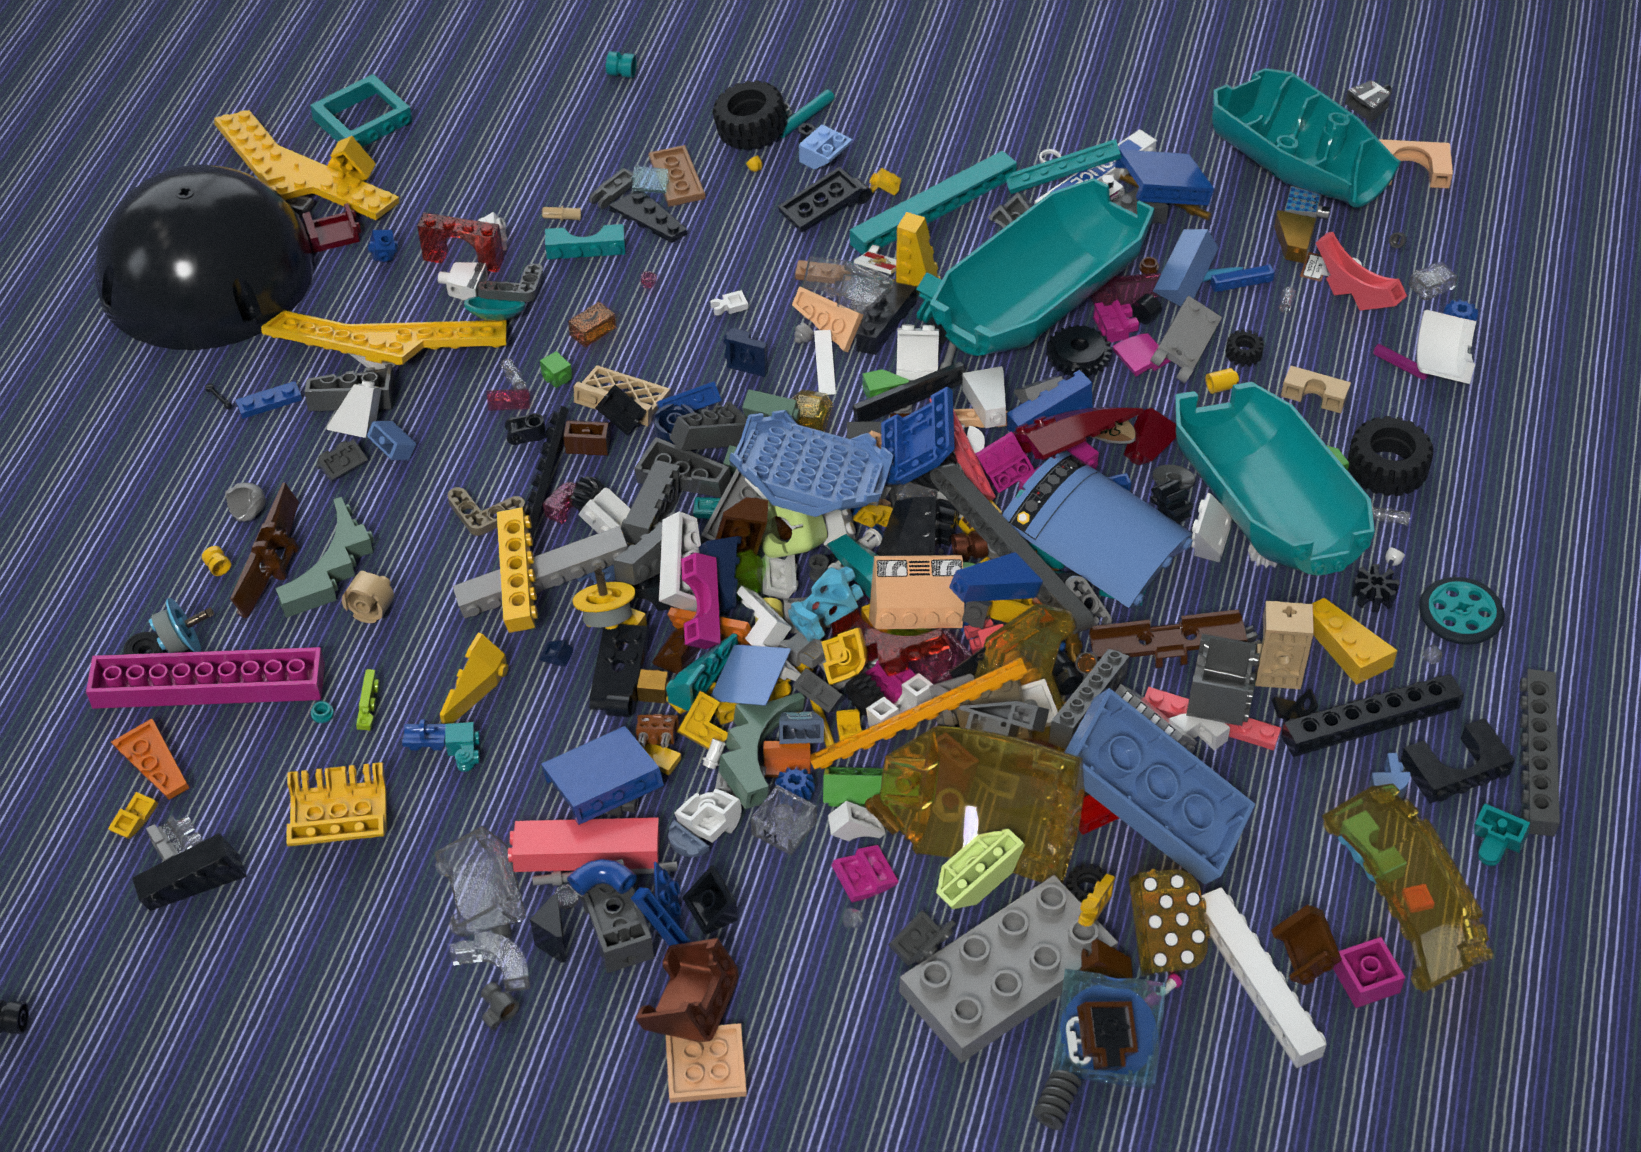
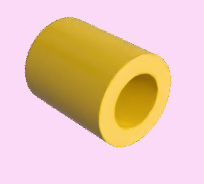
(1221, 380)

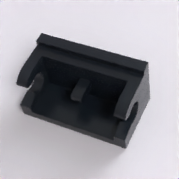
(620, 409)

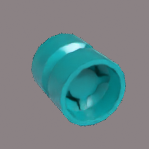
(621, 64)

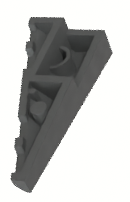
(1011, 210)

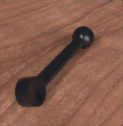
(209, 388)

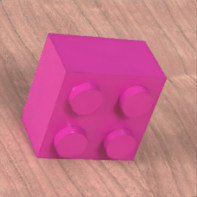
(1369, 972)

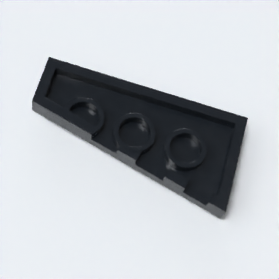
(649, 215)

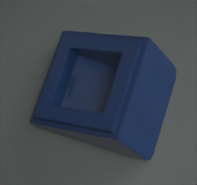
(557, 653)

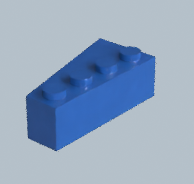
(1066, 397)

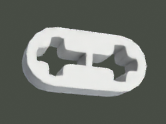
(1072, 1043)

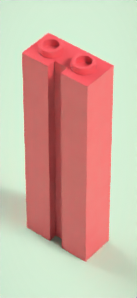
(567, 846)

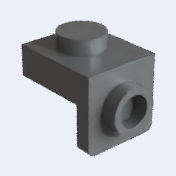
(977, 613)

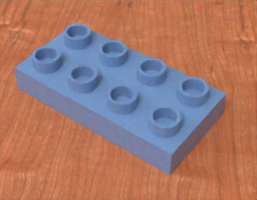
(1159, 787)

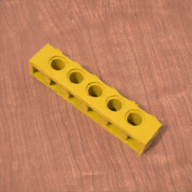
(516, 570)

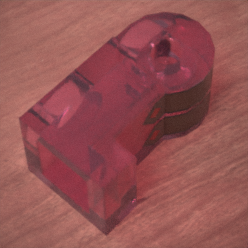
(559, 503)

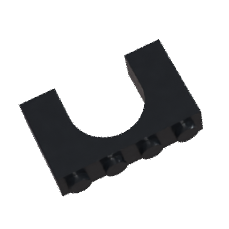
(1440, 781)

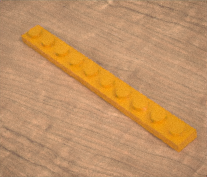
(926, 710)

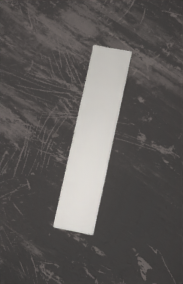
(824, 361)

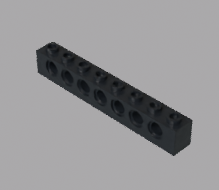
(1372, 715)

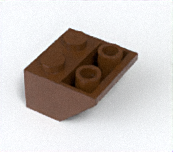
(587, 437)

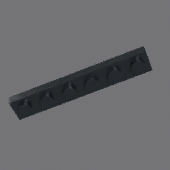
(908, 393)

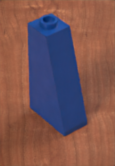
(996, 579)

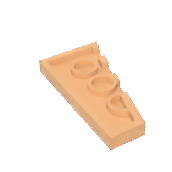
(828, 316)

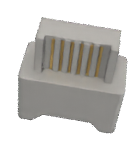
(803, 651)

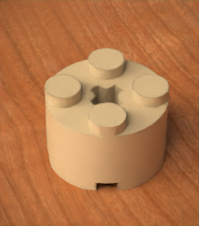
(368, 597)

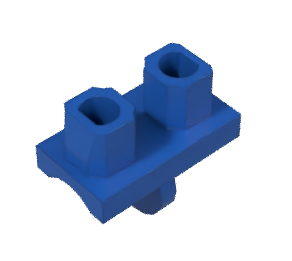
(424, 735)

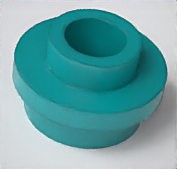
(319, 708)

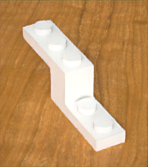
(769, 628)

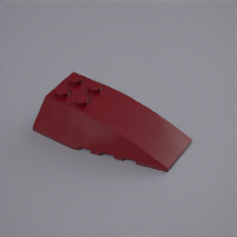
(1069, 429)

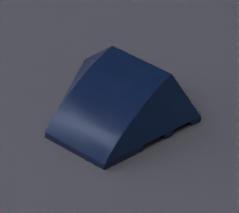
(725, 553)

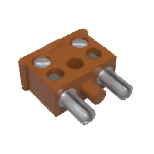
(657, 729)

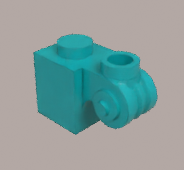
(461, 743)

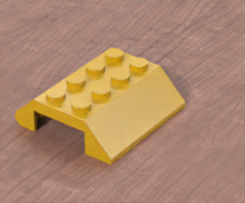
(338, 809)

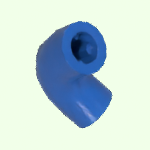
(602, 872)

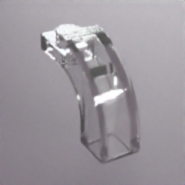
(498, 951)

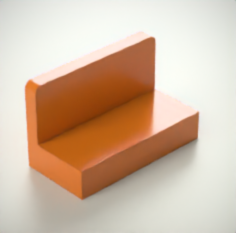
(780, 756)

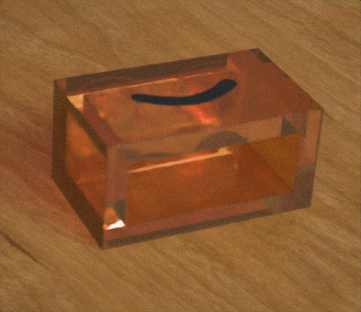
(592, 324)

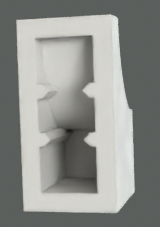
(854, 821)

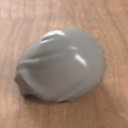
(245, 501)

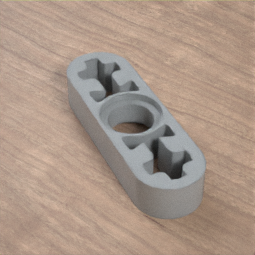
(1097, 607)

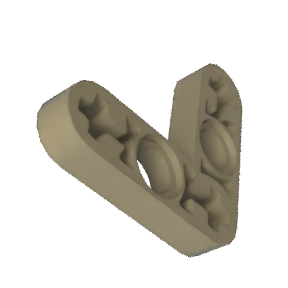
(483, 518)

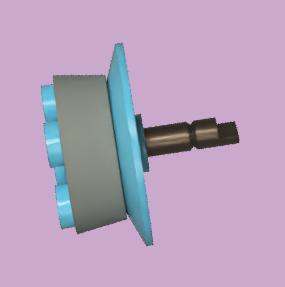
(177, 630)

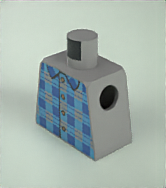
(1305, 203)

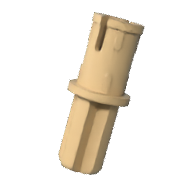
(561, 213)

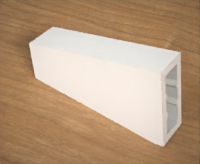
(986, 395)

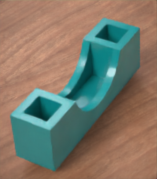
(606, 242)

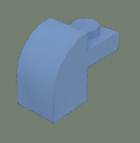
(1392, 775)

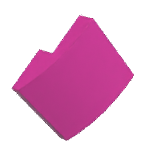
(1137, 352)
(890, 685)
(864, 873)

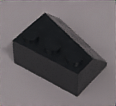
(912, 528)

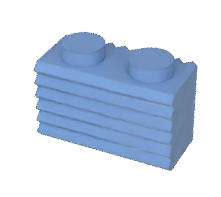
(391, 440)

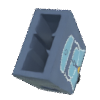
(800, 728)

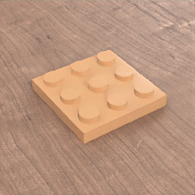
(706, 1068)

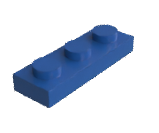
(694, 398)
(268, 399)

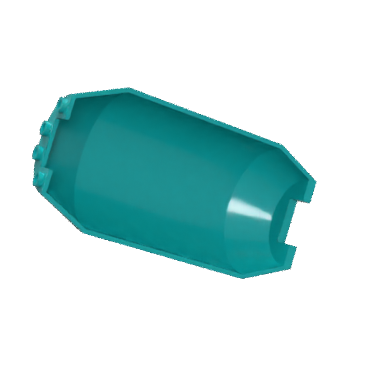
(1038, 268)
(1276, 479)

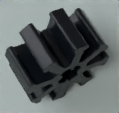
(1171, 500)
(947, 521)
(1375, 588)

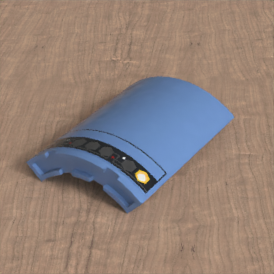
(1096, 527)

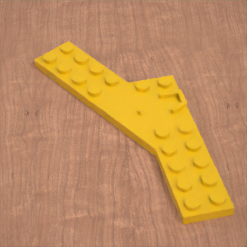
(296, 174)

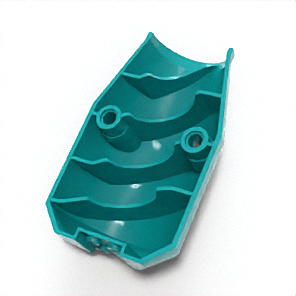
(1303, 137)

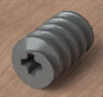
(1056, 1098)

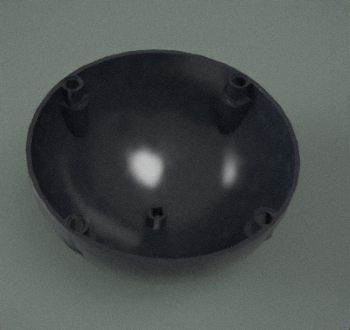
(196, 253)

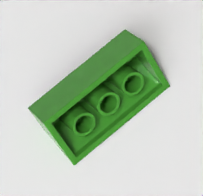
(851, 785)

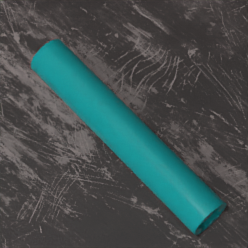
(807, 111)

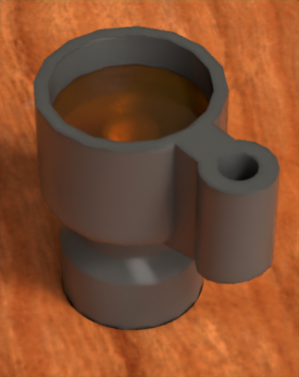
(1085, 662)
(502, 1005)

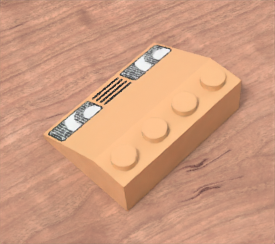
(915, 592)

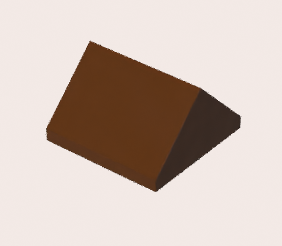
(675, 654)

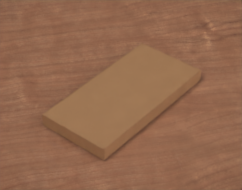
(683, 180)

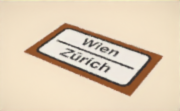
(1313, 267)

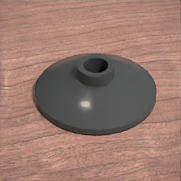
(1166, 472)

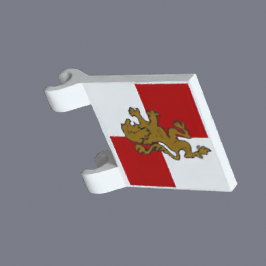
(876, 261)

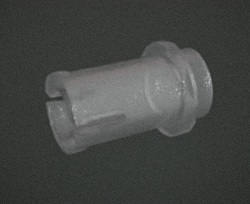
(1288, 295)

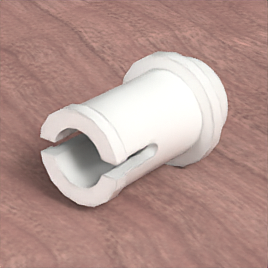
(714, 754)

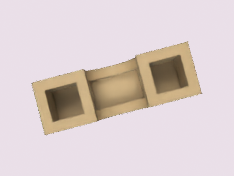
(1302, 382)

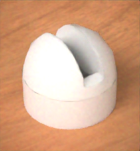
(1395, 555)

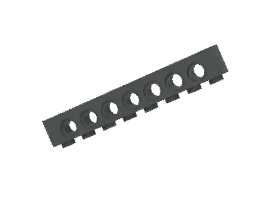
(1539, 752)

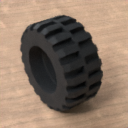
(765, 111)
(1387, 475)

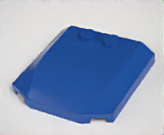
(919, 439)

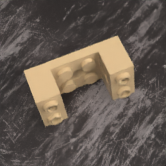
(1284, 644)

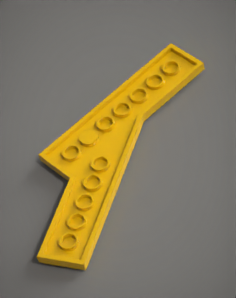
(385, 340)

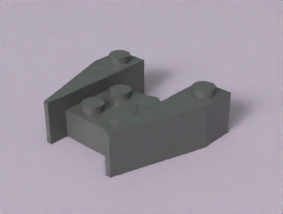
(1006, 717)

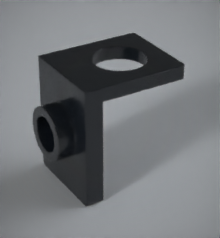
(1290, 709)

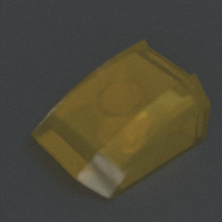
(814, 409)

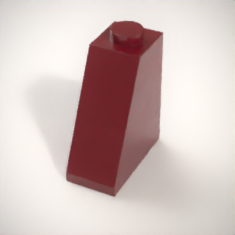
(1153, 435)

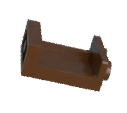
(1308, 944)

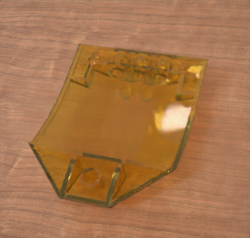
(980, 782)

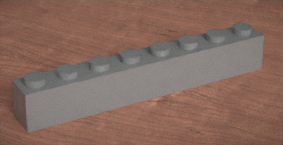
(549, 568)

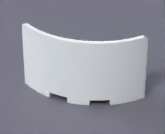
(1445, 345)

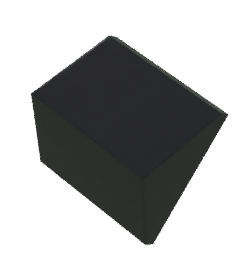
(711, 902)
(548, 929)

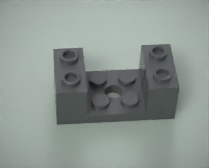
(621, 933)

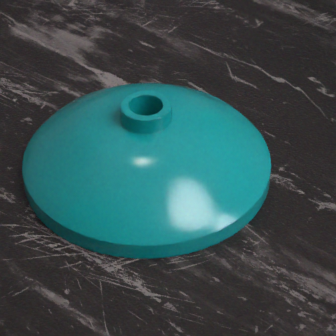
(493, 309)

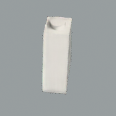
(357, 410)

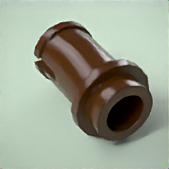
(784, 530)

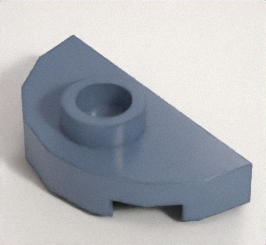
(685, 842)

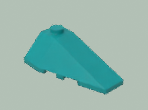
(857, 558)
(699, 674)

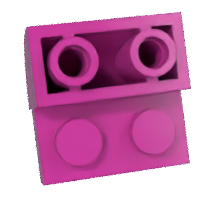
(1004, 462)

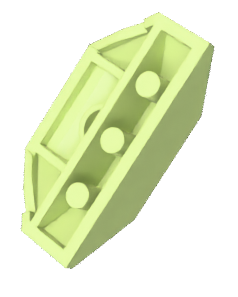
(979, 868)

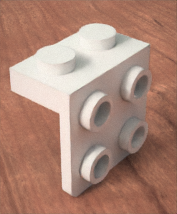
(604, 511)

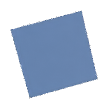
(750, 674)

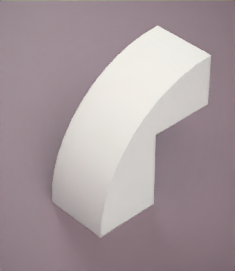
(1210, 731)

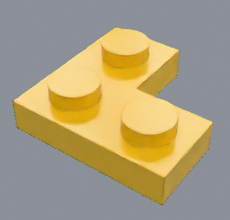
(697, 723)

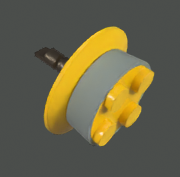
(605, 602)

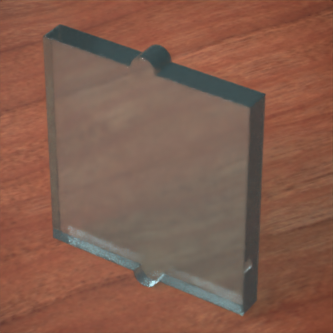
(649, 179)

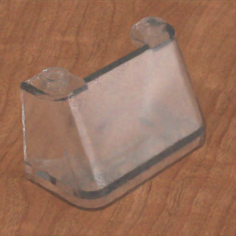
(481, 883)

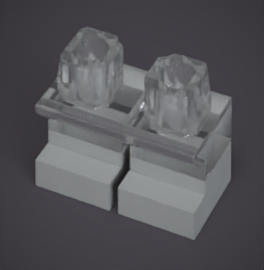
(170, 837)

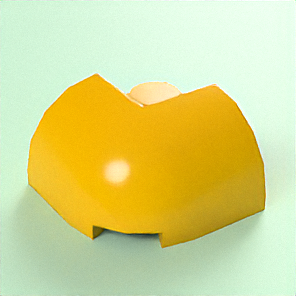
(844, 656)

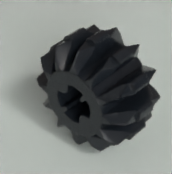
(585, 490)

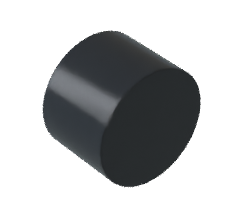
(1146, 308)

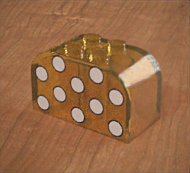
(1168, 921)

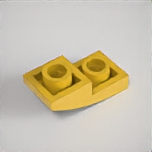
(871, 514)

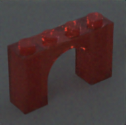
(483, 236)

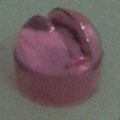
(651, 279)

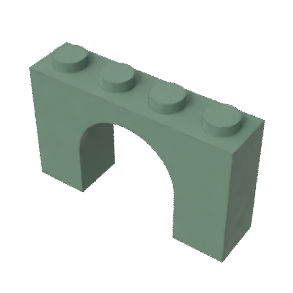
(764, 403)

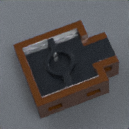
(1107, 1033)

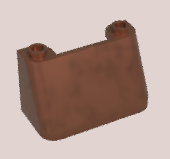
(696, 992)

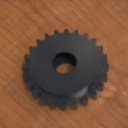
(1078, 349)

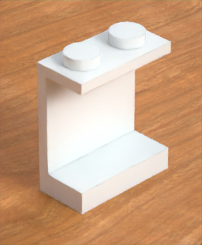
(917, 351)

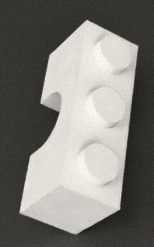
(914, 692)

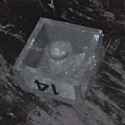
(783, 820)

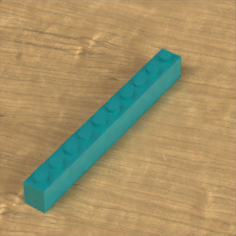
(934, 201)

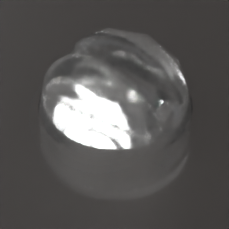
(1432, 654)
(852, 918)

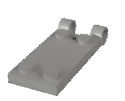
(1187, 337)

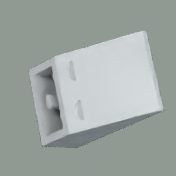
(1211, 529)

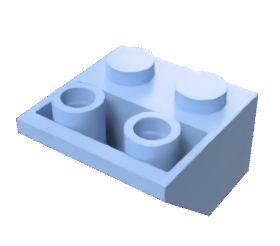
(822, 147)

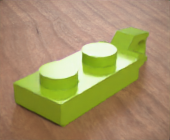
(367, 702)

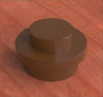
(1149, 265)

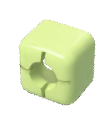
(803, 538)

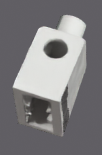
(464, 279)

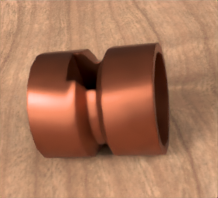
(969, 545)

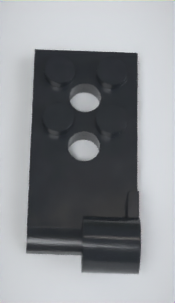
(836, 188)
(618, 690)

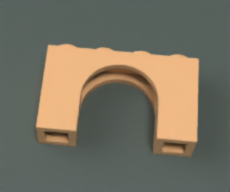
(1432, 155)

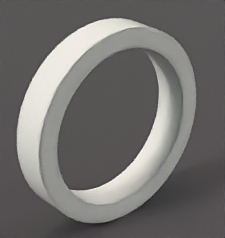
(1048, 151)

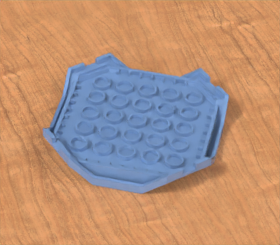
(809, 467)

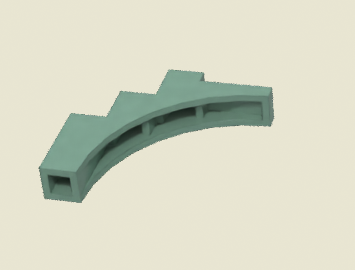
(319, 583)
(740, 764)

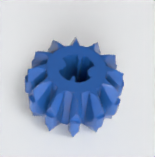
(1461, 310)
(797, 782)

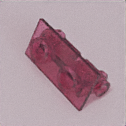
(508, 399)

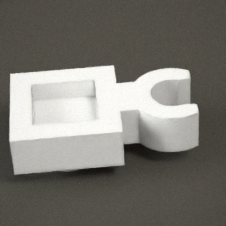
(731, 302)

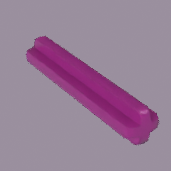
(1399, 361)

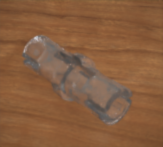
(513, 374)
(1390, 515)

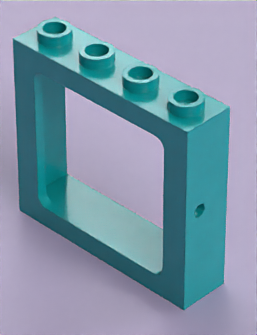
(325, 109)

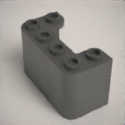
(1223, 680)

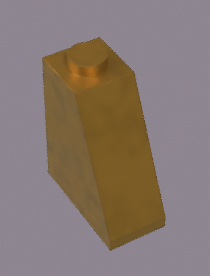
(1294, 234)

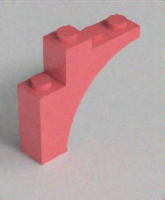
(1348, 277)

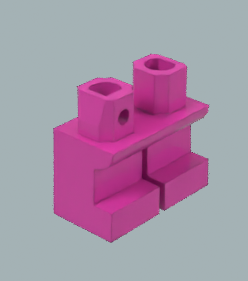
(1113, 320)

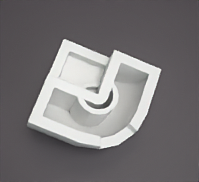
(710, 814)

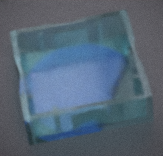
(1148, 1009)

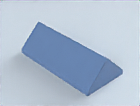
(1186, 265)

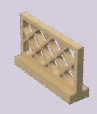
(590, 396)

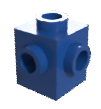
(382, 245)

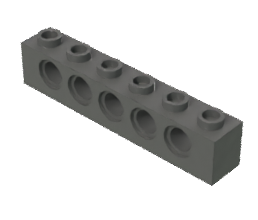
(1106, 674)

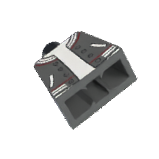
(1369, 99)

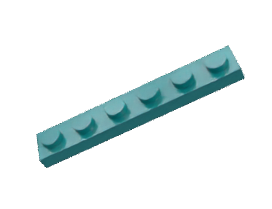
(1063, 166)

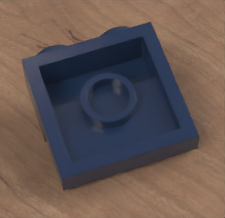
(745, 353)

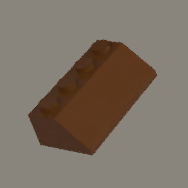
(747, 521)

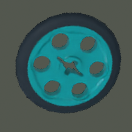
(1459, 633)

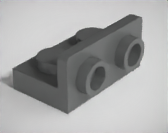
(341, 460)

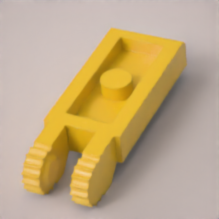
(1096, 901)

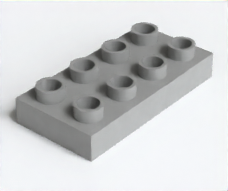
(1001, 969)

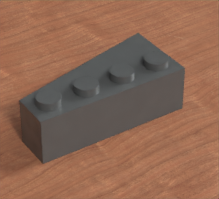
(640, 560)

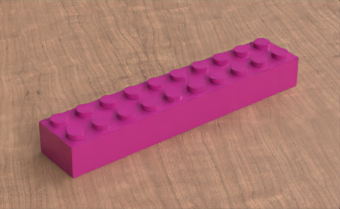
(206, 677)

